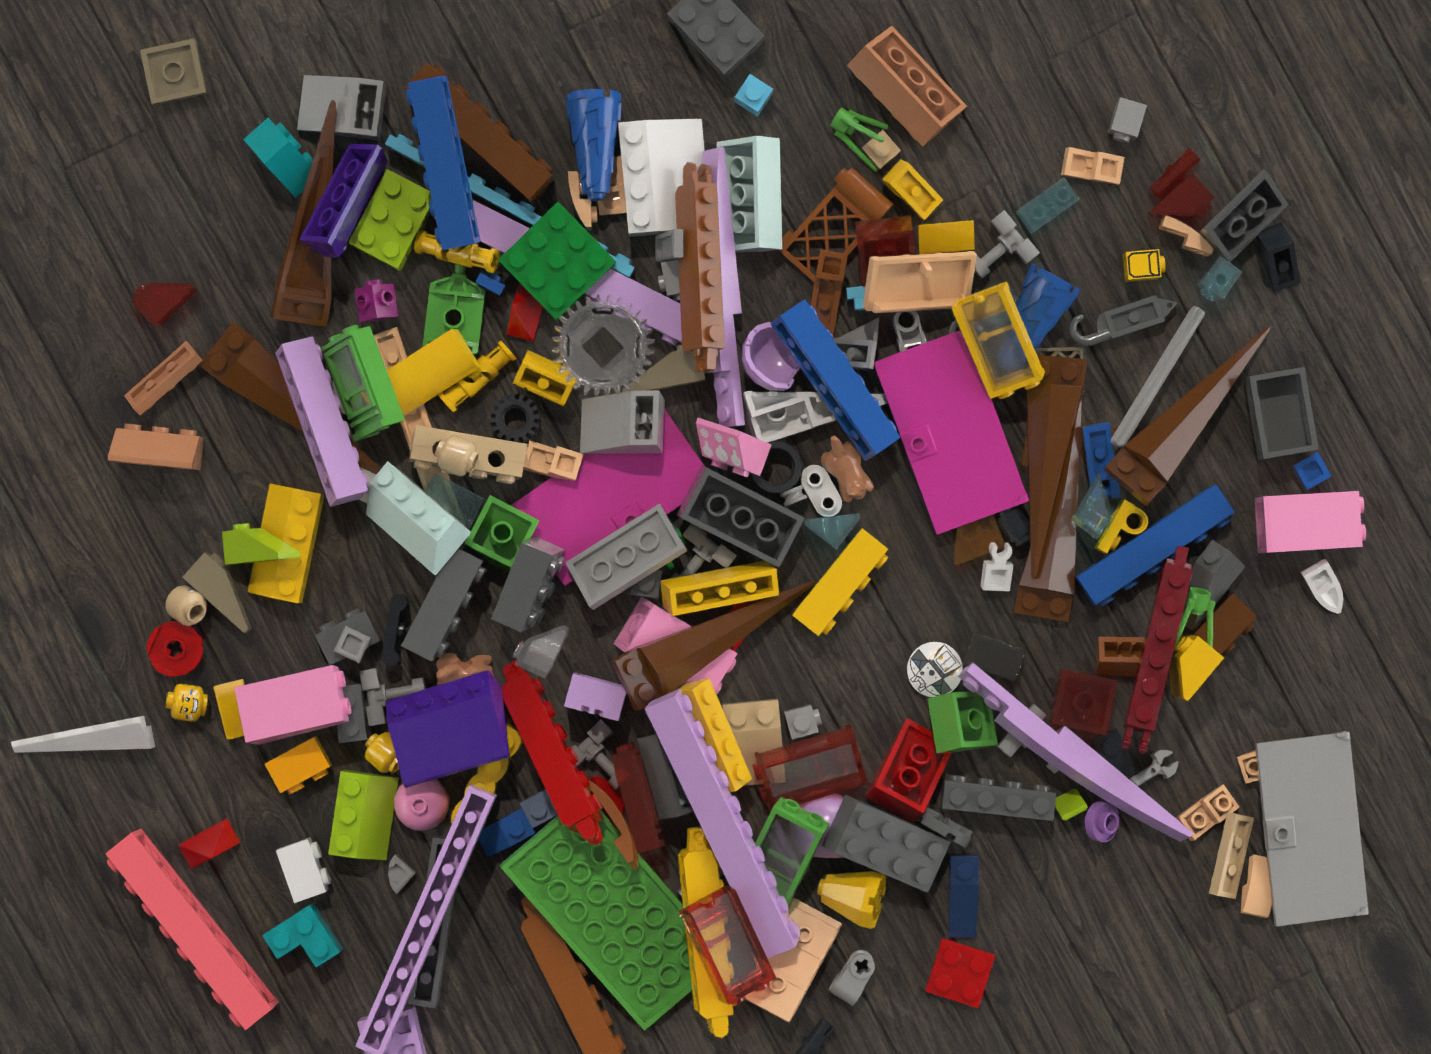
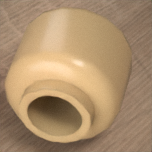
(457, 455)
(186, 605)

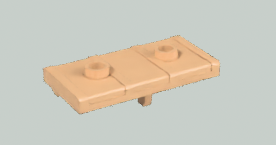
(918, 281)
(799, 965)

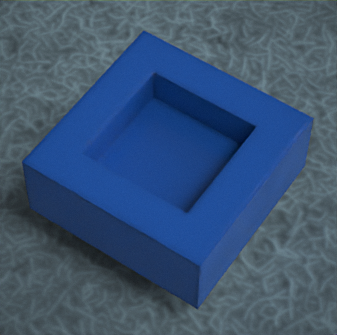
(491, 283)
(1311, 471)

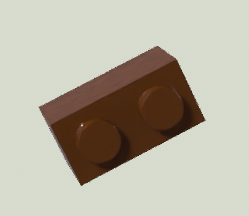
(1230, 620)

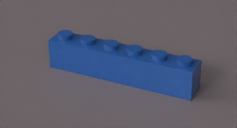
(444, 162)
(835, 380)
(1154, 544)

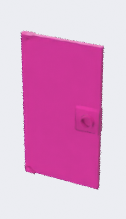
(950, 432)
(610, 494)

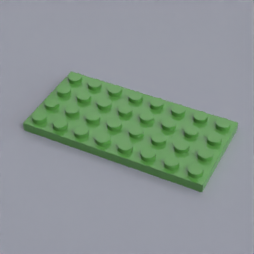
(609, 914)

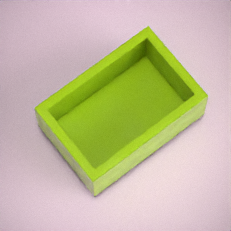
(392, 220)

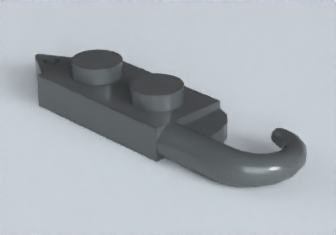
(1123, 320)

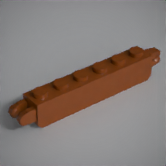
(700, 267)
(570, 985)

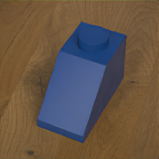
(505, 832)

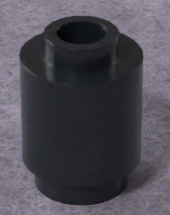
(1014, 525)

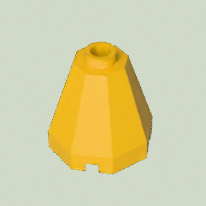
(854, 895)

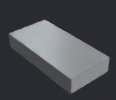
(669, 245)

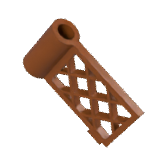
(857, 196)

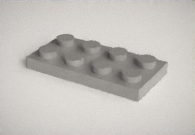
(626, 556)

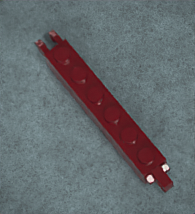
(1157, 649)

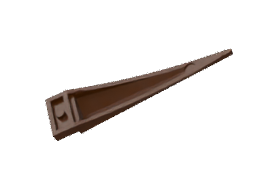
(305, 275)
(252, 372)
(1051, 420)
(1158, 450)
(1053, 588)
(670, 661)

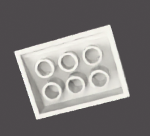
(653, 169)

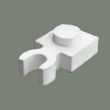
(998, 572)

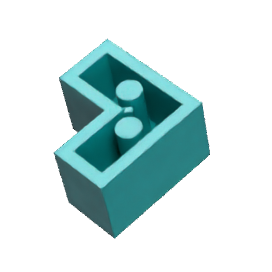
(281, 155)
(307, 929)

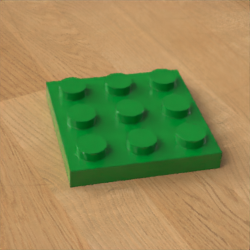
(557, 261)

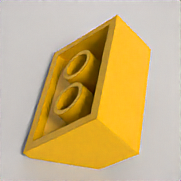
(1191, 666)

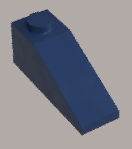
(962, 894)

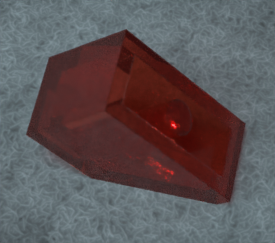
(1185, 201)
(161, 300)

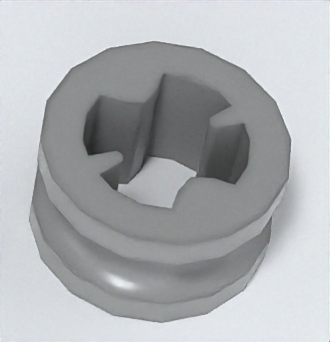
(793, 495)

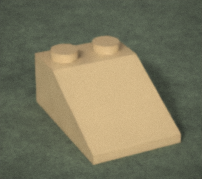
(755, 729)

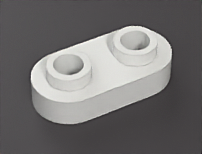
(821, 490)

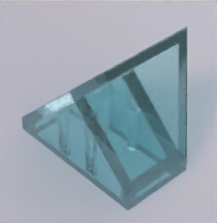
(1094, 510)
(832, 529)

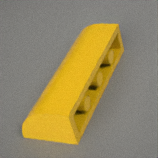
(431, 370)

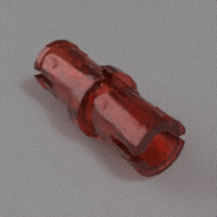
(1174, 173)

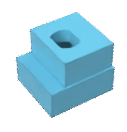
(857, 295)

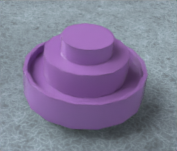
(1102, 821)

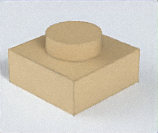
(880, 152)

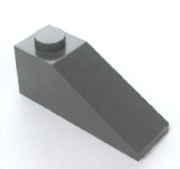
(1213, 572)

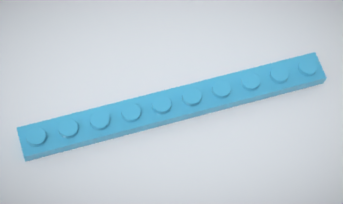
(498, 198)

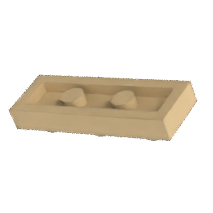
(1231, 855)

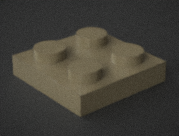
(173, 71)

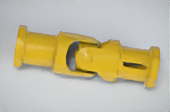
(465, 255)
(489, 367)

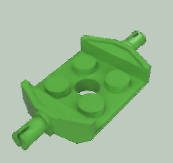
(460, 295)

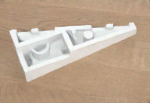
(784, 414)
(114, 735)

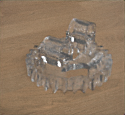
(583, 326)

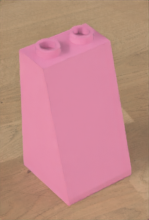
(1309, 521)
(652, 622)
(292, 704)

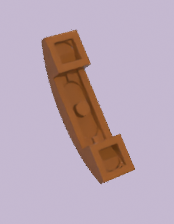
(828, 286)
(625, 842)

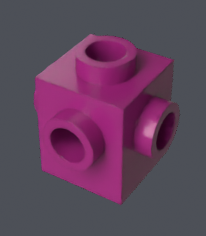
(376, 301)

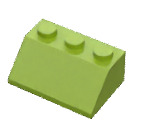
(363, 815)

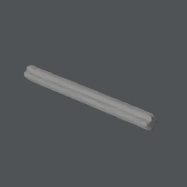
(1157, 377)

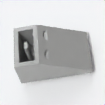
(357, 105)
(623, 423)

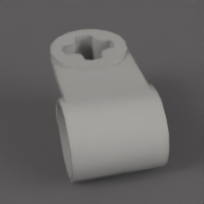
(908, 336)
(850, 981)

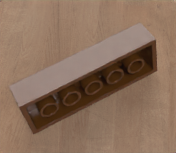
(493, 142)

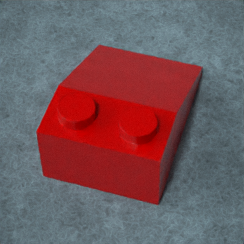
(908, 772)

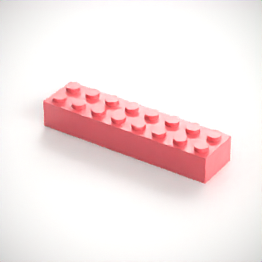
(191, 928)

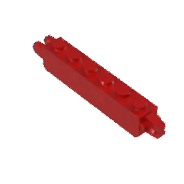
(551, 754)

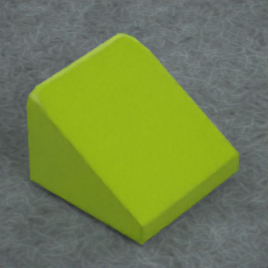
(1070, 804)

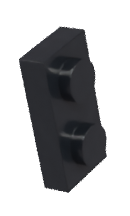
(1110, 749)

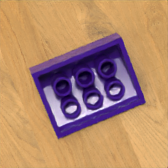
(448, 728)

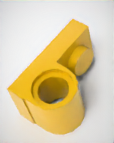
(912, 188)
(1110, 537)

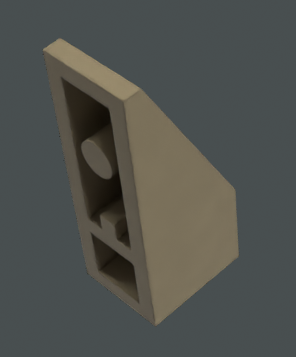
(672, 371)
(217, 586)

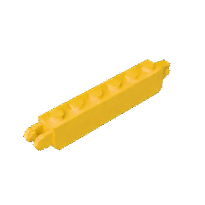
(698, 879)

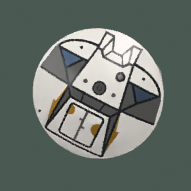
(934, 669)

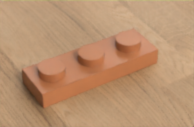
(163, 378)

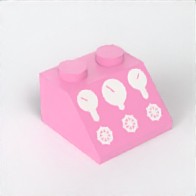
(732, 448)

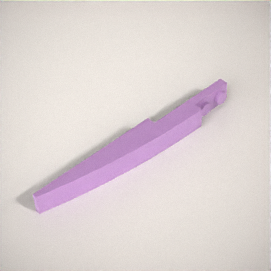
(727, 374)
(1071, 755)

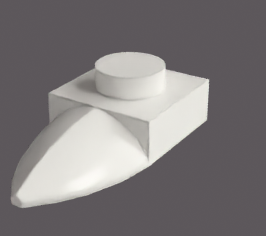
(1324, 585)

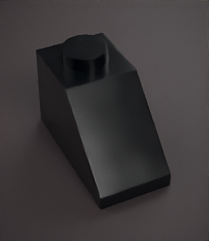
(1278, 256)

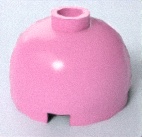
(422, 805)

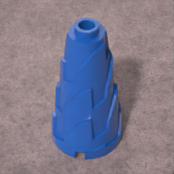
(594, 134)
(1043, 302)

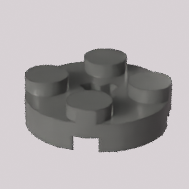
(945, 826)

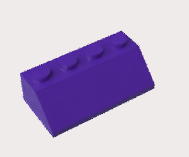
(345, 199)

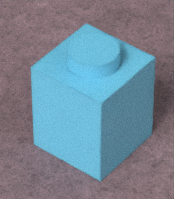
(753, 95)

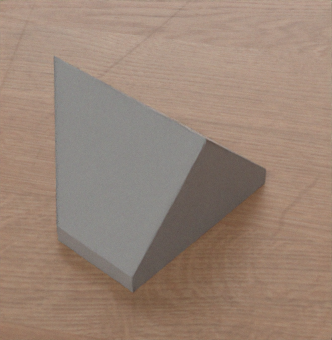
(860, 345)

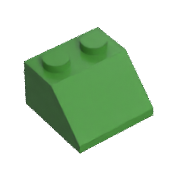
(499, 533)
(961, 722)

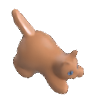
(845, 465)
(451, 667)

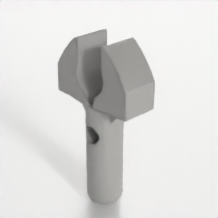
(1155, 768)

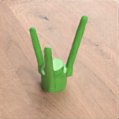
(847, 122)
(1196, 603)

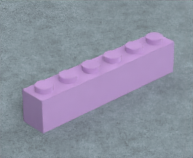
(321, 421)

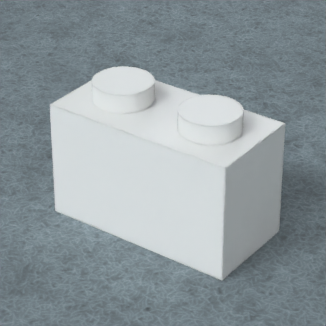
(303, 869)

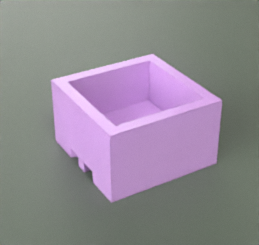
(595, 696)
(406, 1036)

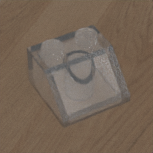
(541, 651)

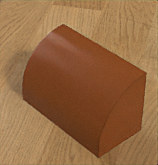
(1118, 655)

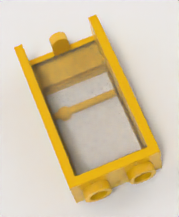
(998, 341)

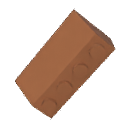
(906, 85)

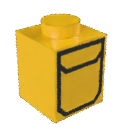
(1143, 265)

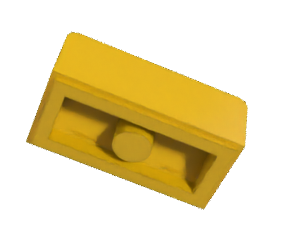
(946, 237)
(229, 708)

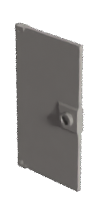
(1311, 828)

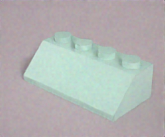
(754, 192)
(414, 518)

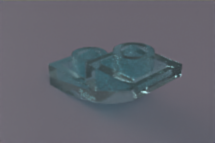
(1047, 205)

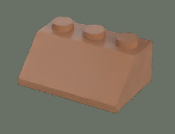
(157, 447)

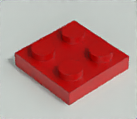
(960, 972)

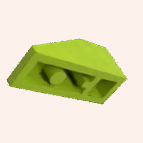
(254, 545)

